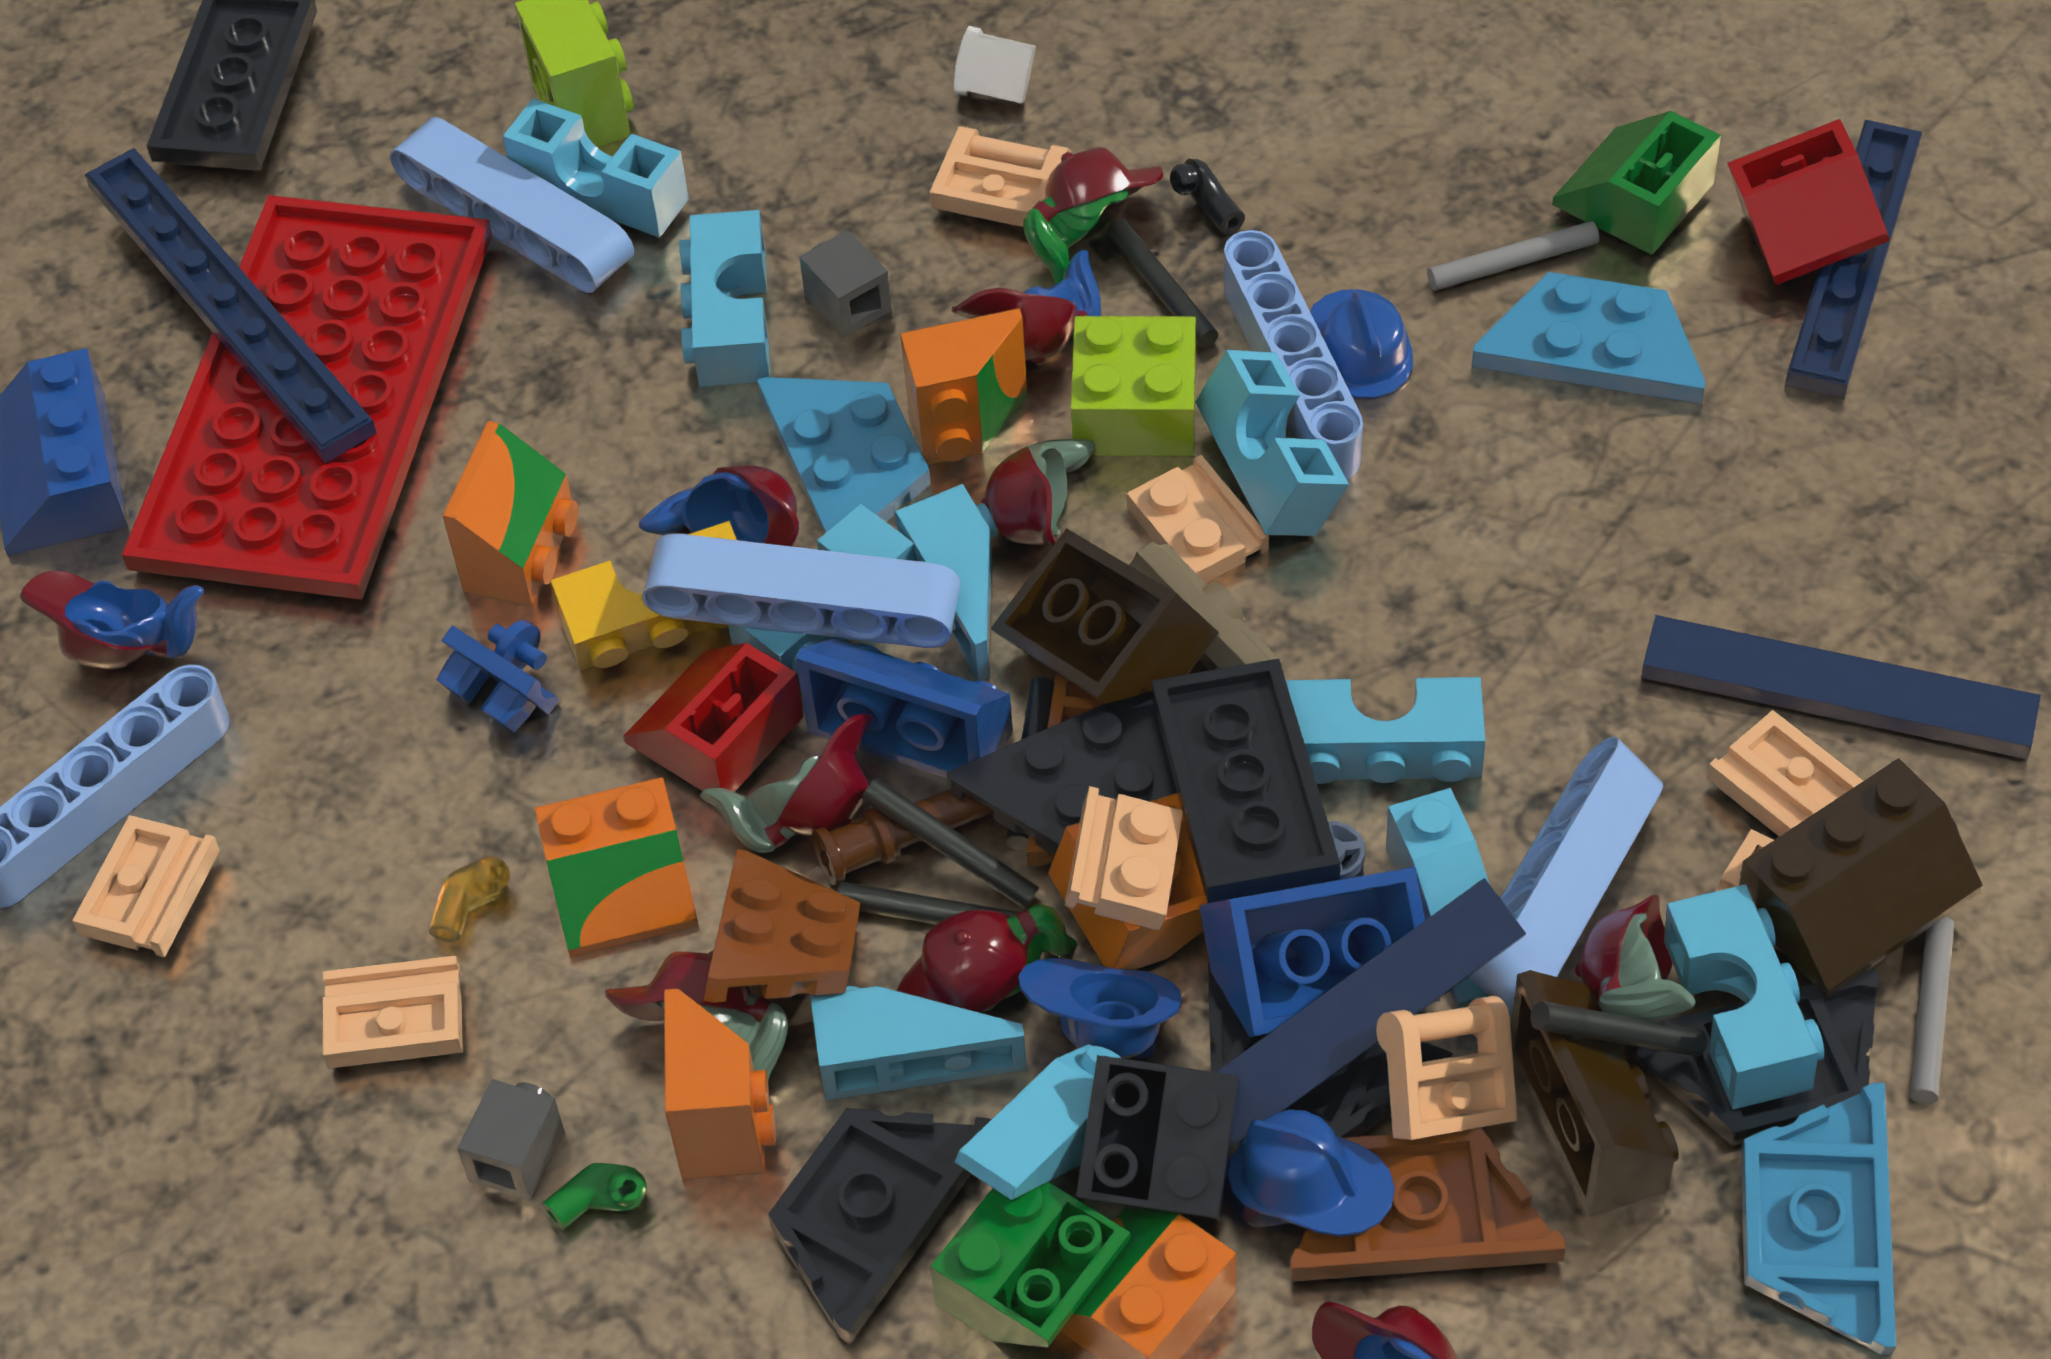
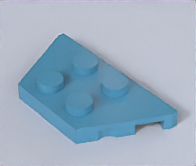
(1596, 338)
(845, 445)
(1824, 1218)

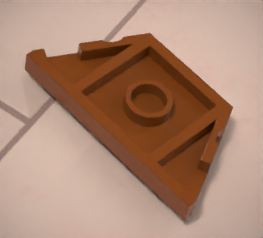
(781, 933)
(1447, 1213)

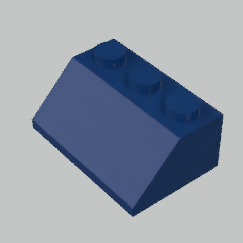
(57, 455)
(917, 710)
(1297, 943)

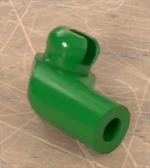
(596, 1187)

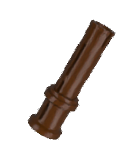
(880, 838)

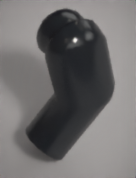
(1200, 183)

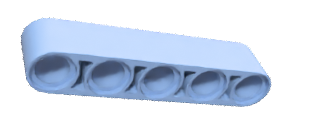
(520, 205)
(1279, 321)
(802, 590)
(107, 777)
(1572, 863)

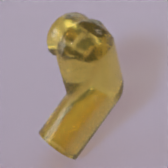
(465, 892)

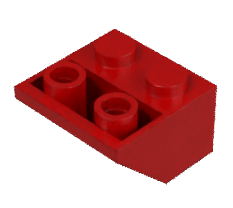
(1808, 201)
(720, 717)

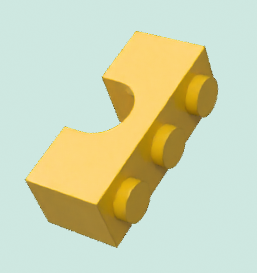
(611, 622)

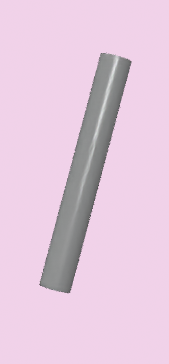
(1513, 255)
(1932, 1012)

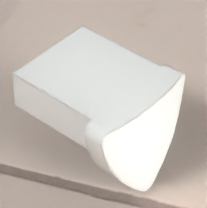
(993, 66)

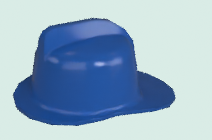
(1365, 341)
(1102, 1003)
(1310, 1176)

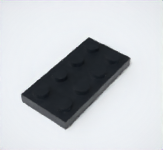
(231, 83)
(1244, 781)

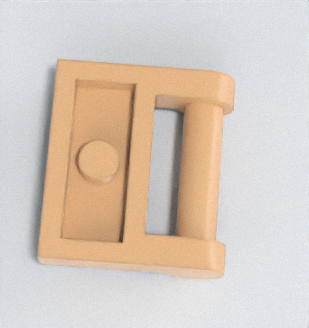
(992, 177)
(1450, 1091)

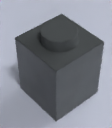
(845, 283)
(511, 1138)

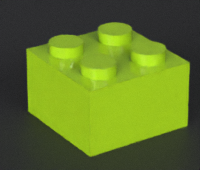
(577, 64)
(1135, 384)

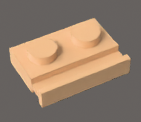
(1198, 519)
(1780, 774)
(1124, 858)
(146, 886)
(392, 1012)

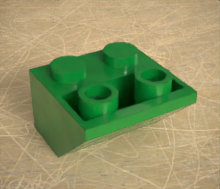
(1643, 179)
(1025, 1264)

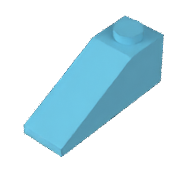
(957, 535)
(1440, 845)
(898, 1041)
(1039, 1129)

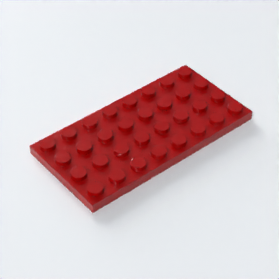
(237, 482)

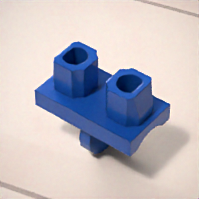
(516, 690)

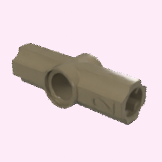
(1236, 641)

